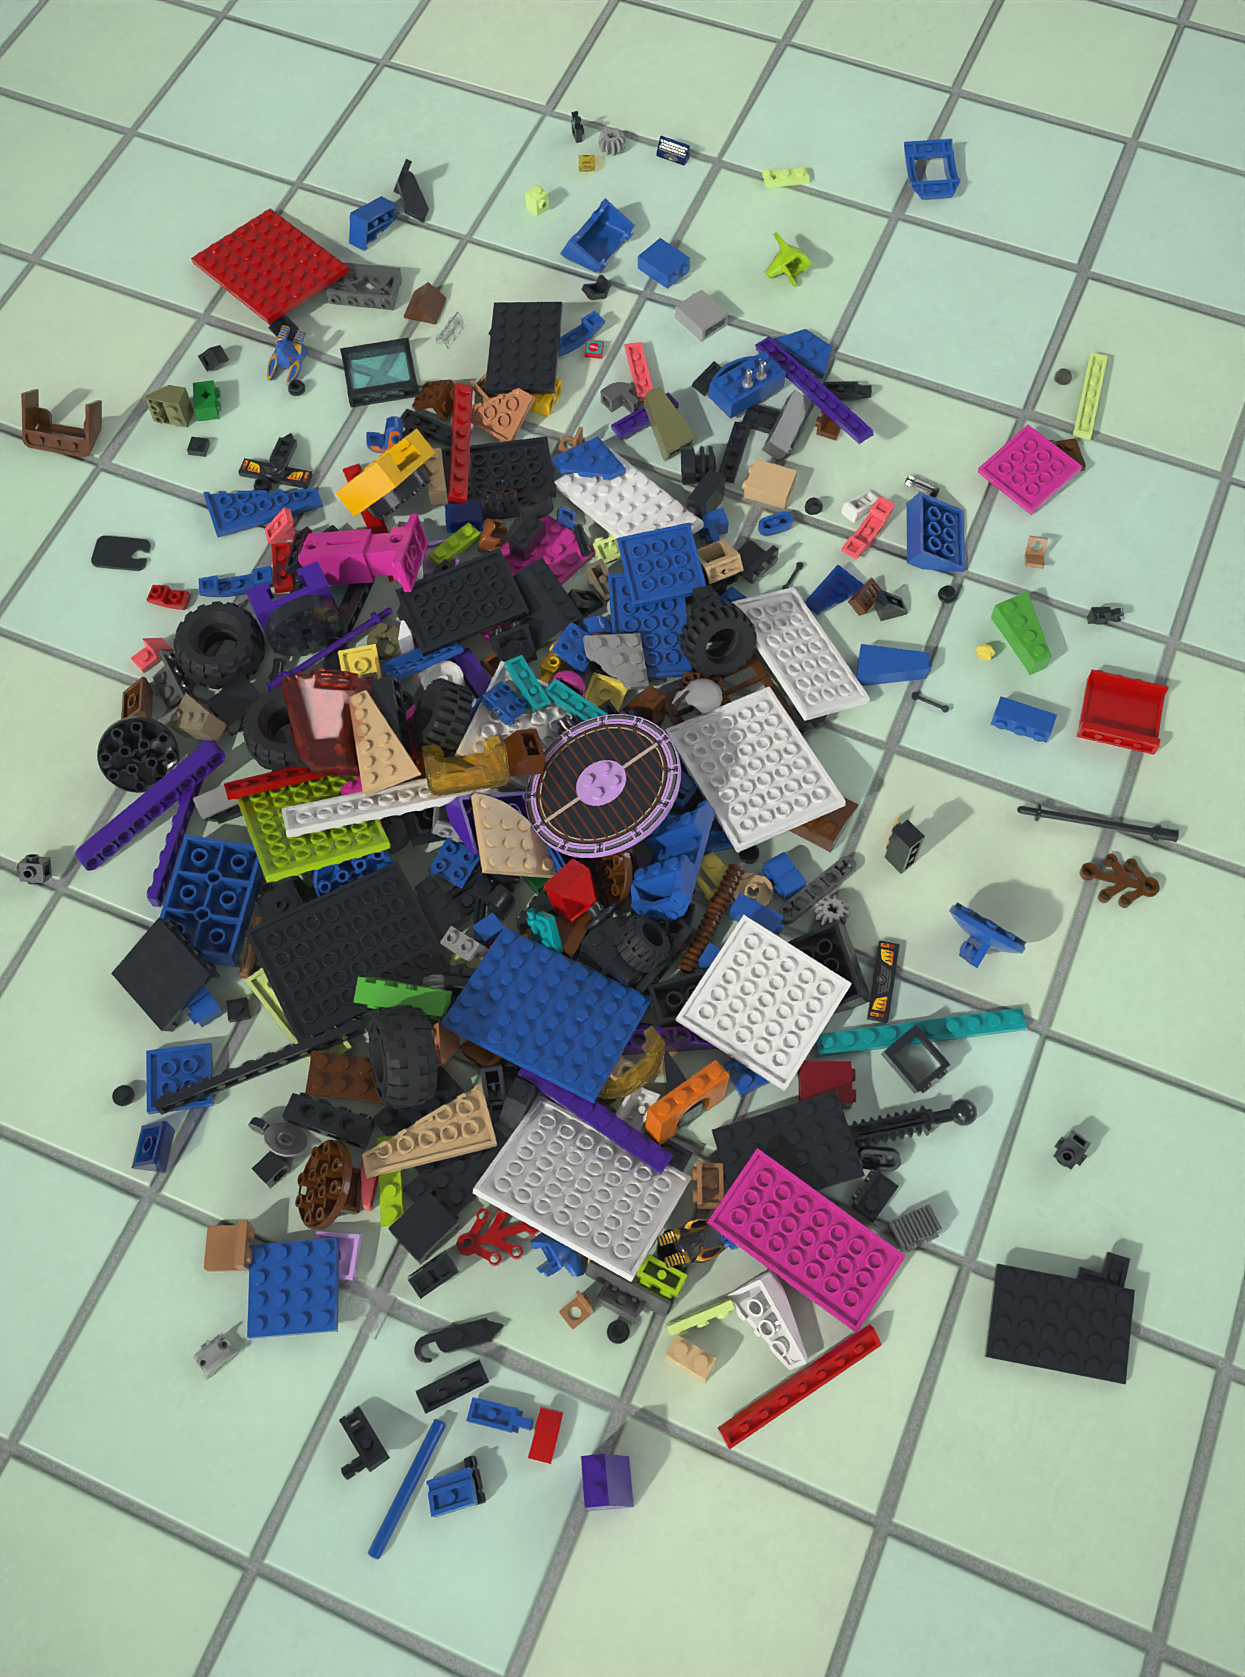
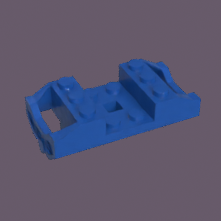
(674, 865)

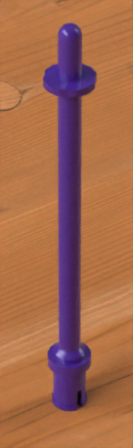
(375, 619)

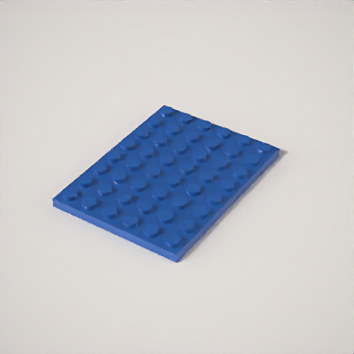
(547, 1014)

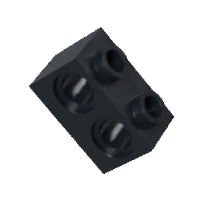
(432, 1274)

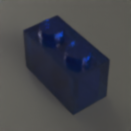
(460, 514)

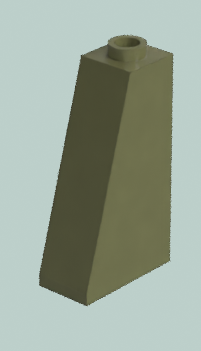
(667, 424)

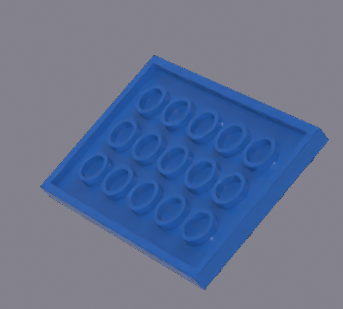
(658, 628)

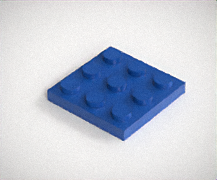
(174, 1068)

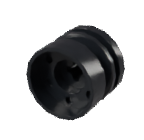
(696, 465)

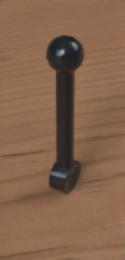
(799, 566)
(915, 696)

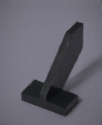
(410, 193)

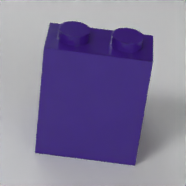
(606, 1482)

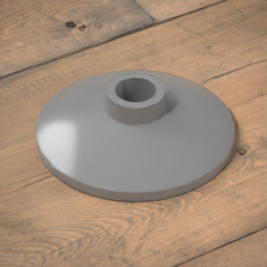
(285, 1139)

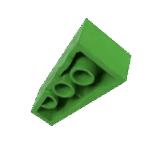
(1023, 631)
(388, 993)

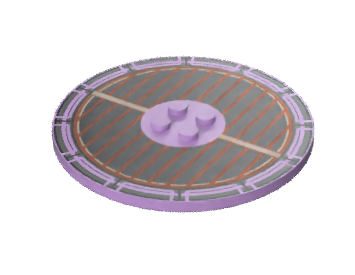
(604, 786)

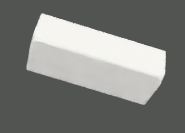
(405, 638)

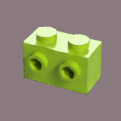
(656, 1274)

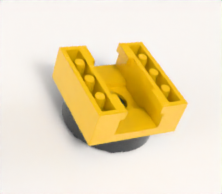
(389, 478)

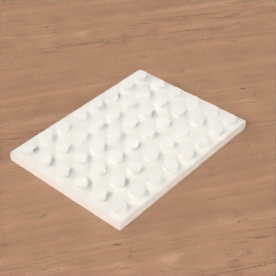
(754, 769)
(582, 1188)

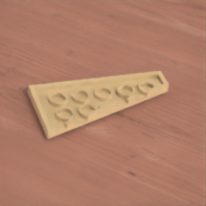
(444, 1133)

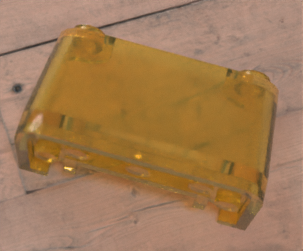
(467, 771)

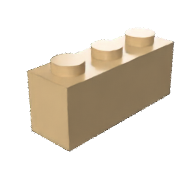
(437, 486)

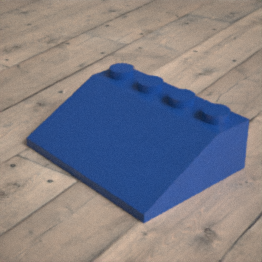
(935, 534)

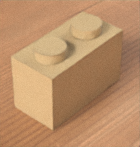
(690, 1358)

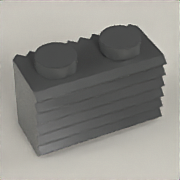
(914, 1228)

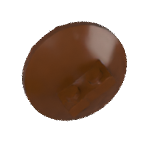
(613, 875)
(330, 1184)

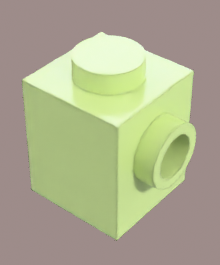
(537, 200)

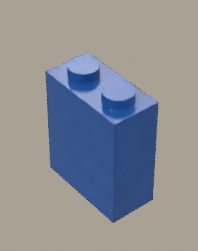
(663, 263)

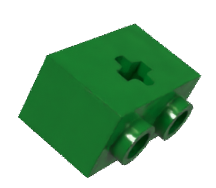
(206, 400)

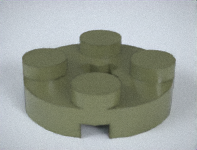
(381, 633)

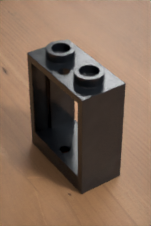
(925, 1084)

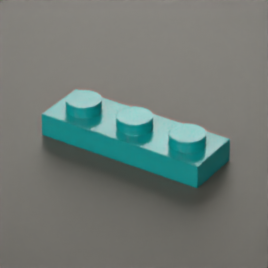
(527, 684)

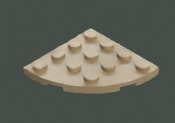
(508, 841)

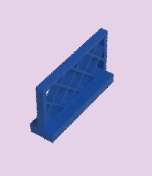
(414, 661)

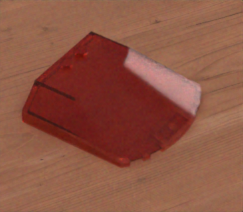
(323, 719)

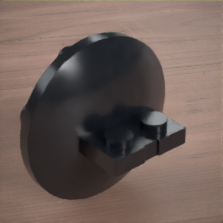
(136, 753)

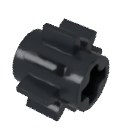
(566, 723)

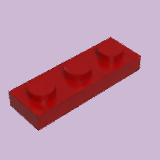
(282, 580)

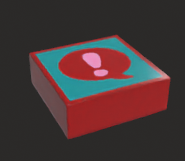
(594, 349)

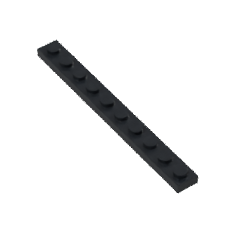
(253, 1069)

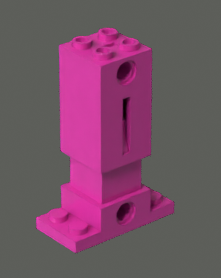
(362, 556)

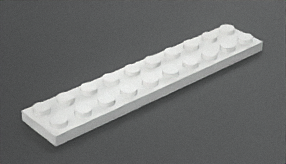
(358, 807)

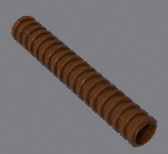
(712, 918)

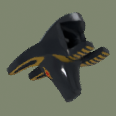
(685, 1245)

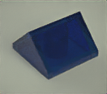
(154, 1147)

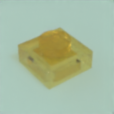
(586, 163)

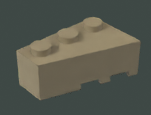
(196, 721)

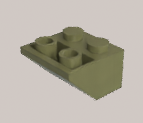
(170, 406)

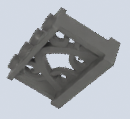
(375, 298)

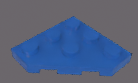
(589, 460)

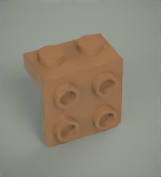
(229, 1247)

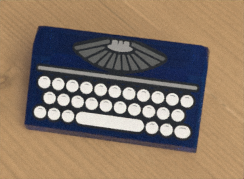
(673, 150)

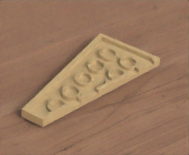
(379, 751)

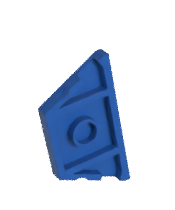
(807, 350)

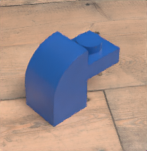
(714, 525)

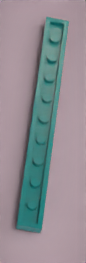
(935, 1030)

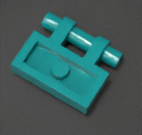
(544, 929)

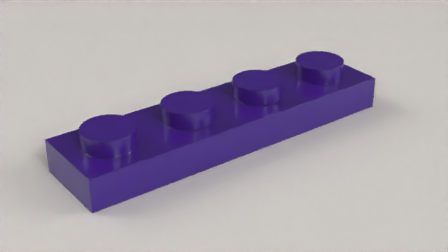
(635, 421)

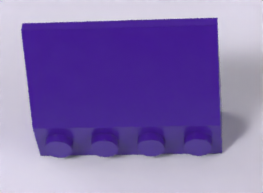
(462, 816)

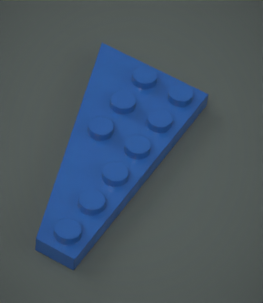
(256, 507)

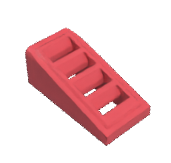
(369, 1188)

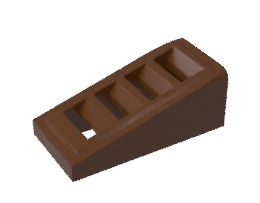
(855, 601)

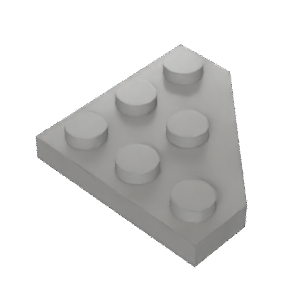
(620, 657)

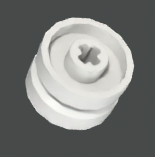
(445, 670)

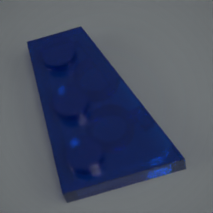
(833, 590)

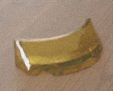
(641, 1072)

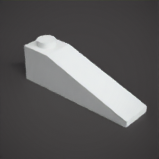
(769, 1313)

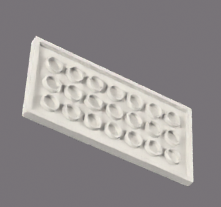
(626, 503)
(802, 654)

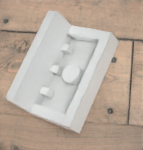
(635, 1107)

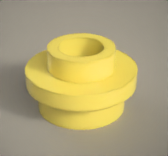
(985, 652)

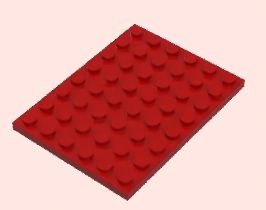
(270, 265)

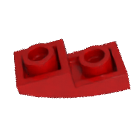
(166, 597)
(545, 1435)

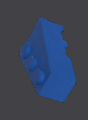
(370, 220)

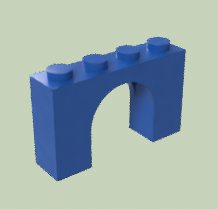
(755, 911)

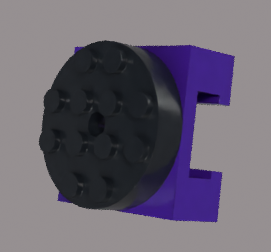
(300, 619)

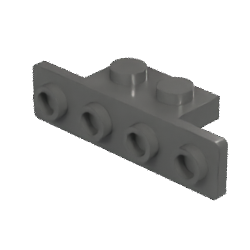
(171, 680)
(624, 1296)

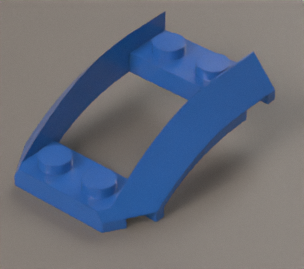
(928, 150)

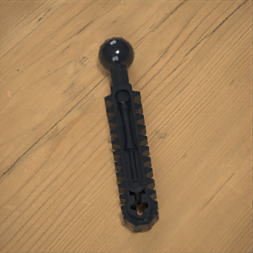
(961, 1112)

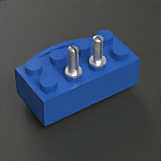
(745, 383)

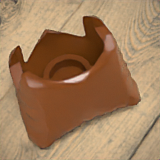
(492, 535)

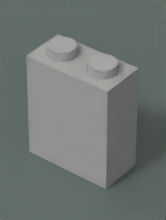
(701, 315)

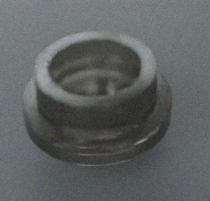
(1063, 376)

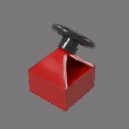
(574, 892)

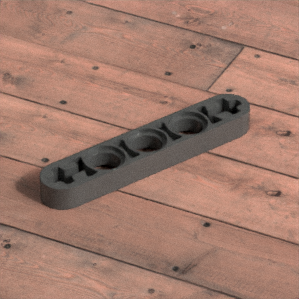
(822, 882)

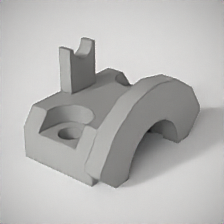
(215, 1355)

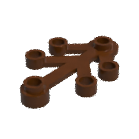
(1121, 880)

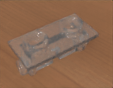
(451, 331)

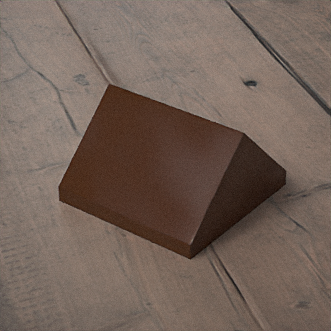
(425, 304)
(137, 699)

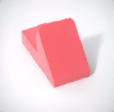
(280, 528)
(149, 655)

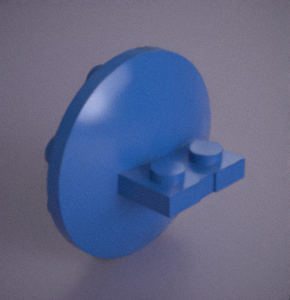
(338, 875)
(983, 935)

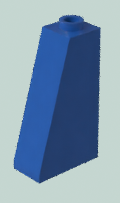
(890, 665)

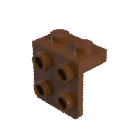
(438, 396)

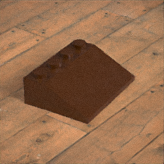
(828, 828)

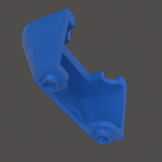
(598, 238)

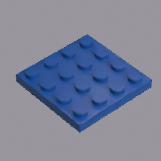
(660, 564)
(293, 1288)

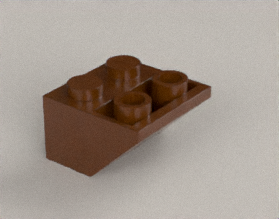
(525, 753)

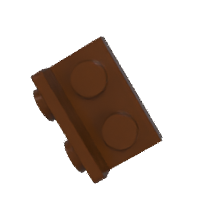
(827, 427)

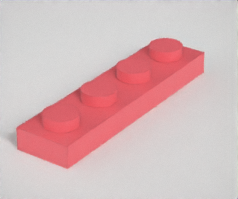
(638, 369)

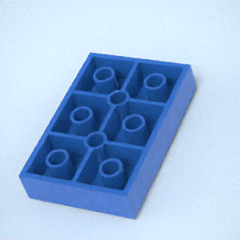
(214, 895)

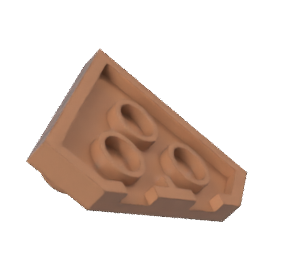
(503, 414)

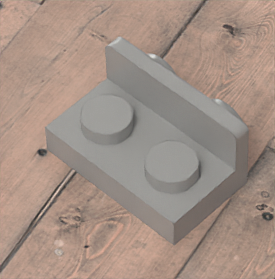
(462, 945)

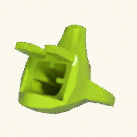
(788, 260)

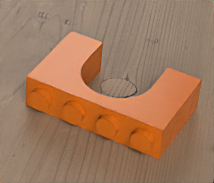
(706, 1085)

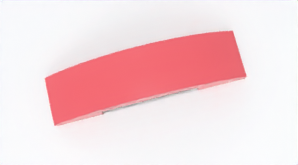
(869, 529)

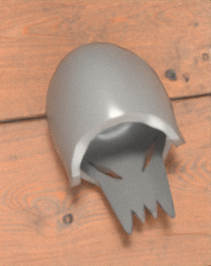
(700, 693)

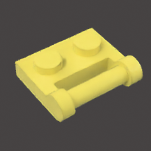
(714, 871)

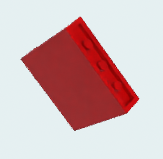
(1122, 711)

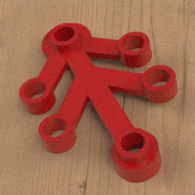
(493, 1236)

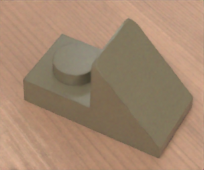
(598, 576)

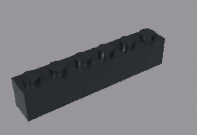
(389, 699)

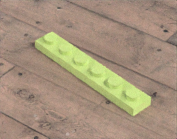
(1090, 396)

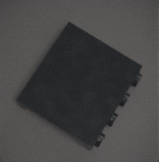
(164, 973)

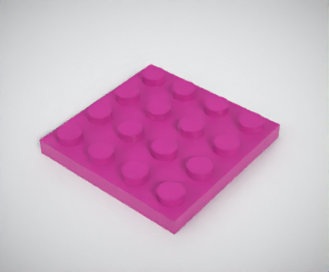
(1029, 469)

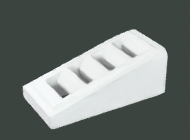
(858, 506)

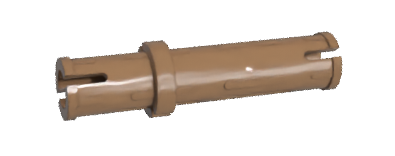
(249, 956)

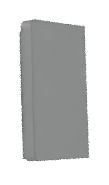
(213, 802)

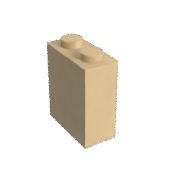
(769, 483)

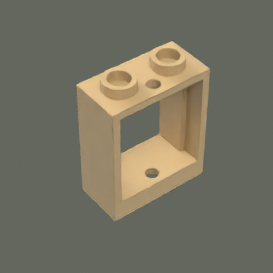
(722, 557)

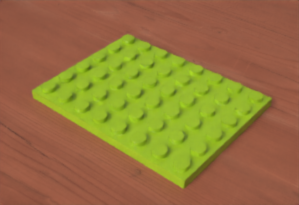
(293, 855)

